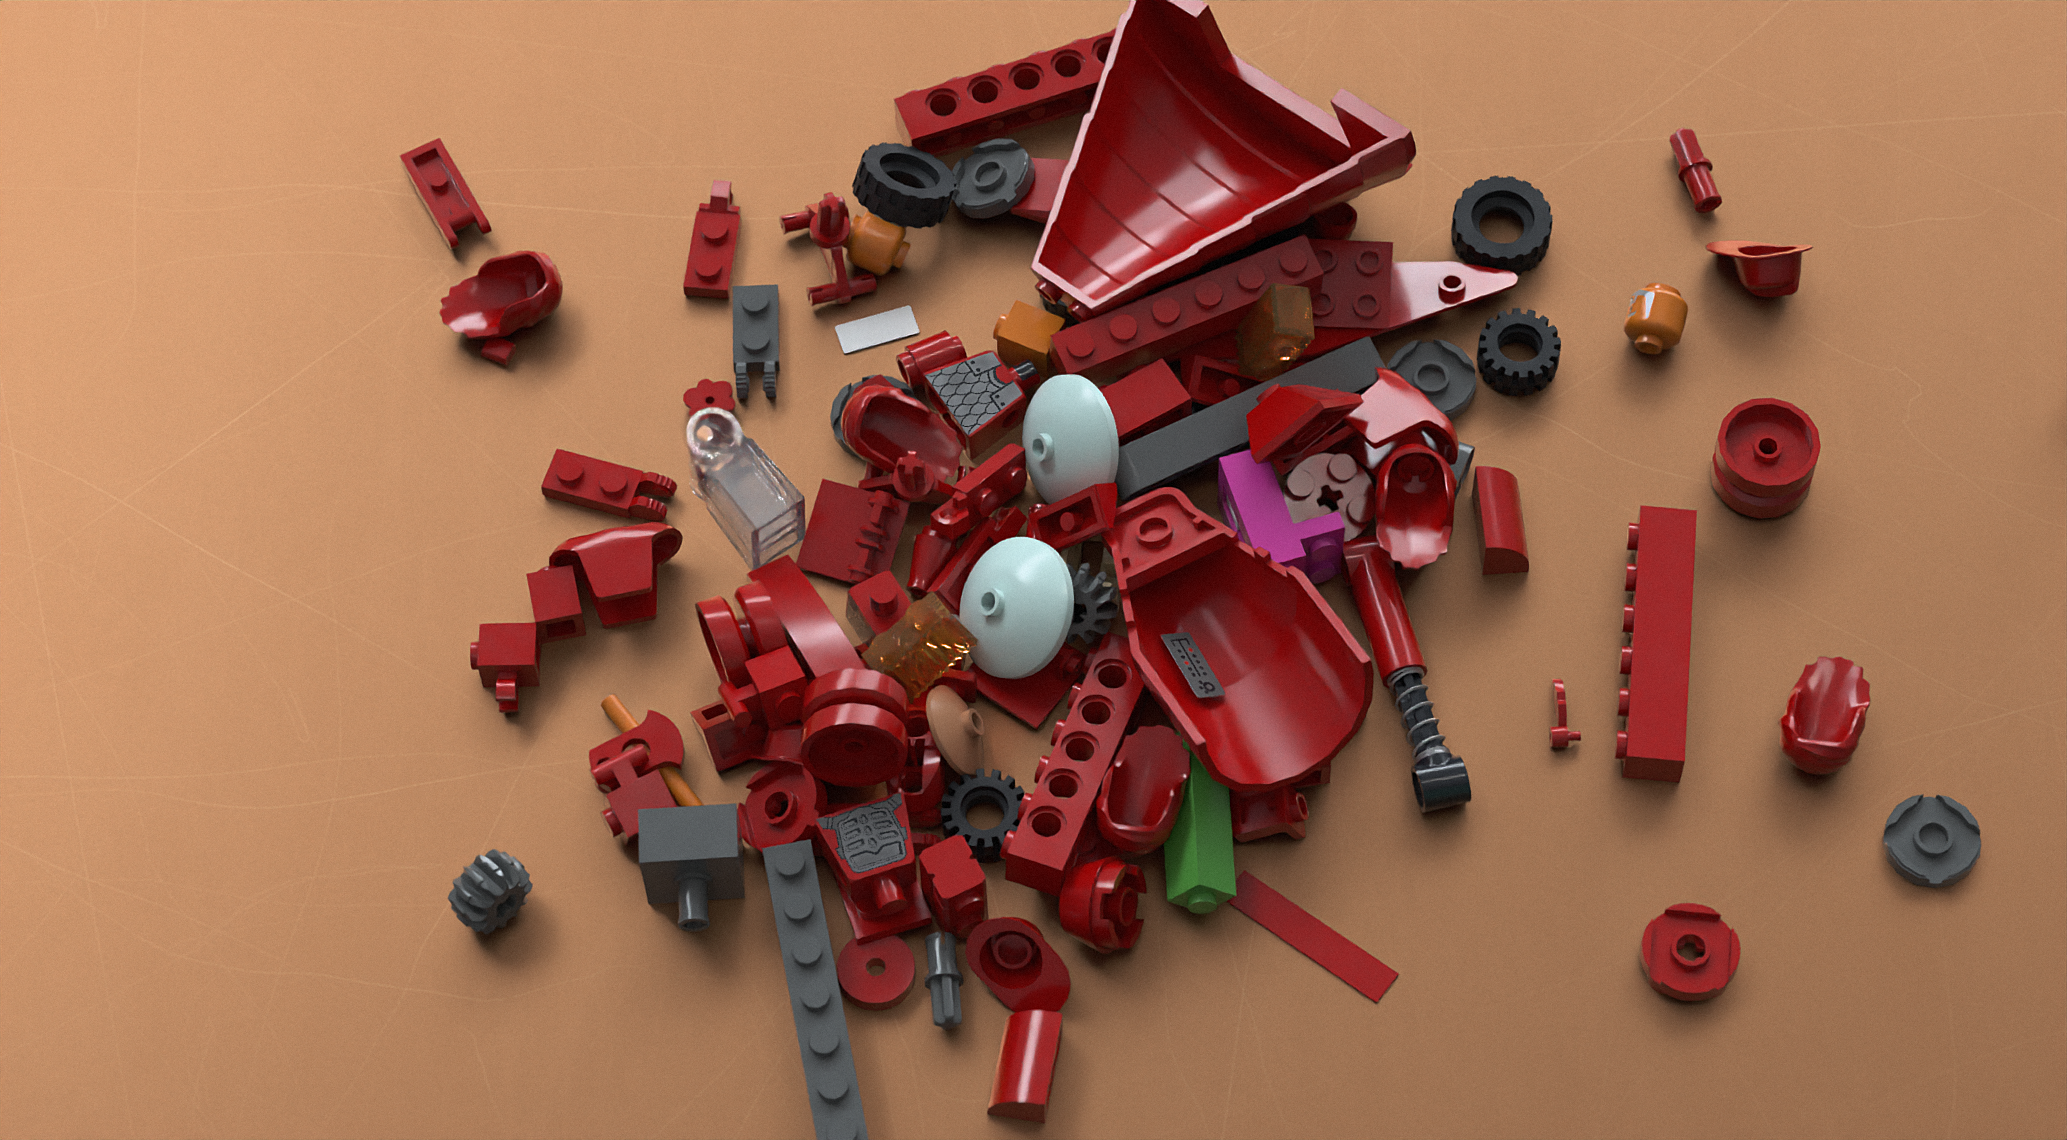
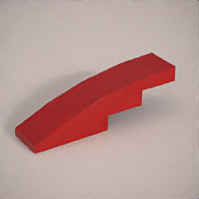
(806, 619)

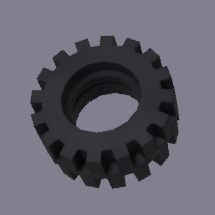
(1519, 329)

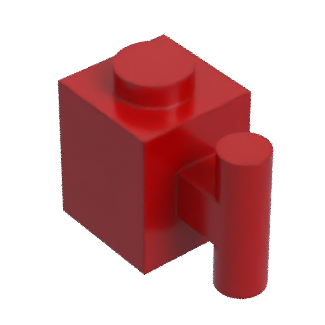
(774, 688)
(632, 794)

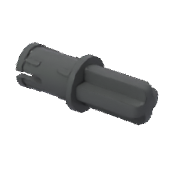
(943, 980)

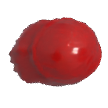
(504, 296)
(887, 424)
(1415, 505)
(1825, 716)
(1143, 790)

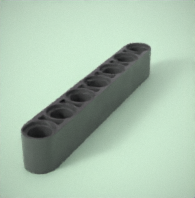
(1224, 426)

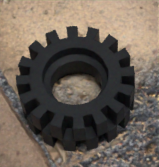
(977, 791)

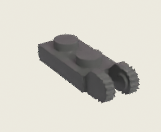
(756, 336)

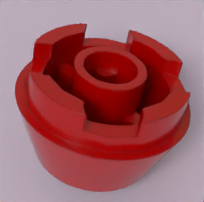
(1102, 903)

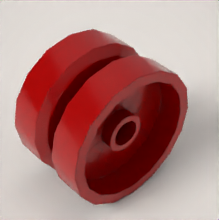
(1765, 457)
(741, 639)
(854, 727)

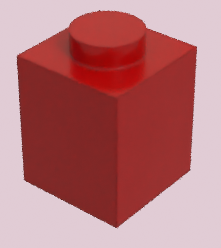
(556, 603)

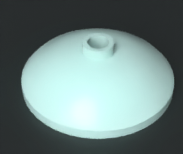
(1069, 437)
(1017, 607)

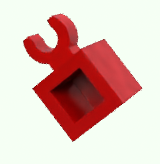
(507, 659)

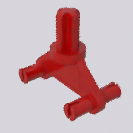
(830, 231)
(911, 481)

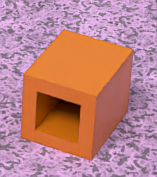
(1026, 335)

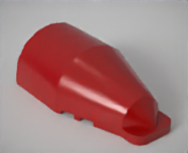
(1271, 639)

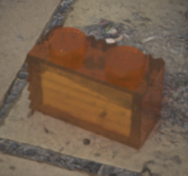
(1274, 331)
(920, 645)

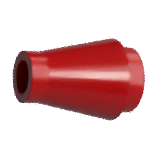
(929, 557)

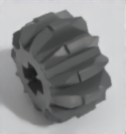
(1096, 598)
(490, 891)

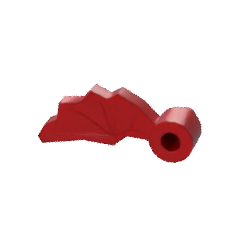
(1559, 734)

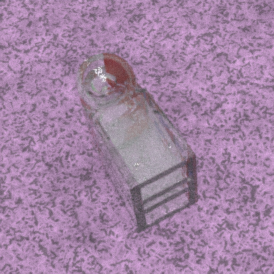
(743, 488)

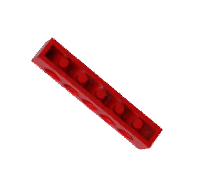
(1009, 105)
(1045, 861)

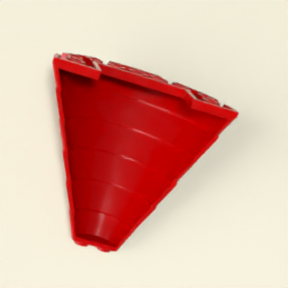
(1196, 162)

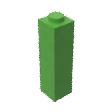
(1201, 845)

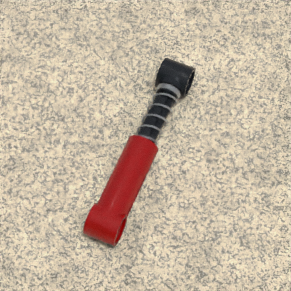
(1367, 569)

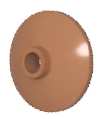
(956, 730)

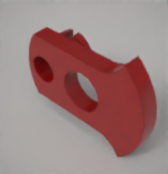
(657, 734)

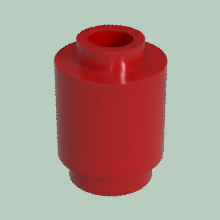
(927, 355)

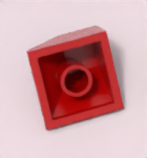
(1294, 419)

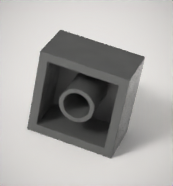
(691, 858)

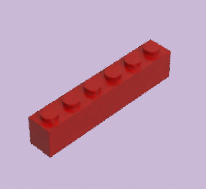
(1181, 313)
(1658, 645)

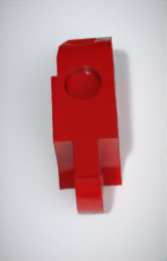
(923, 764)

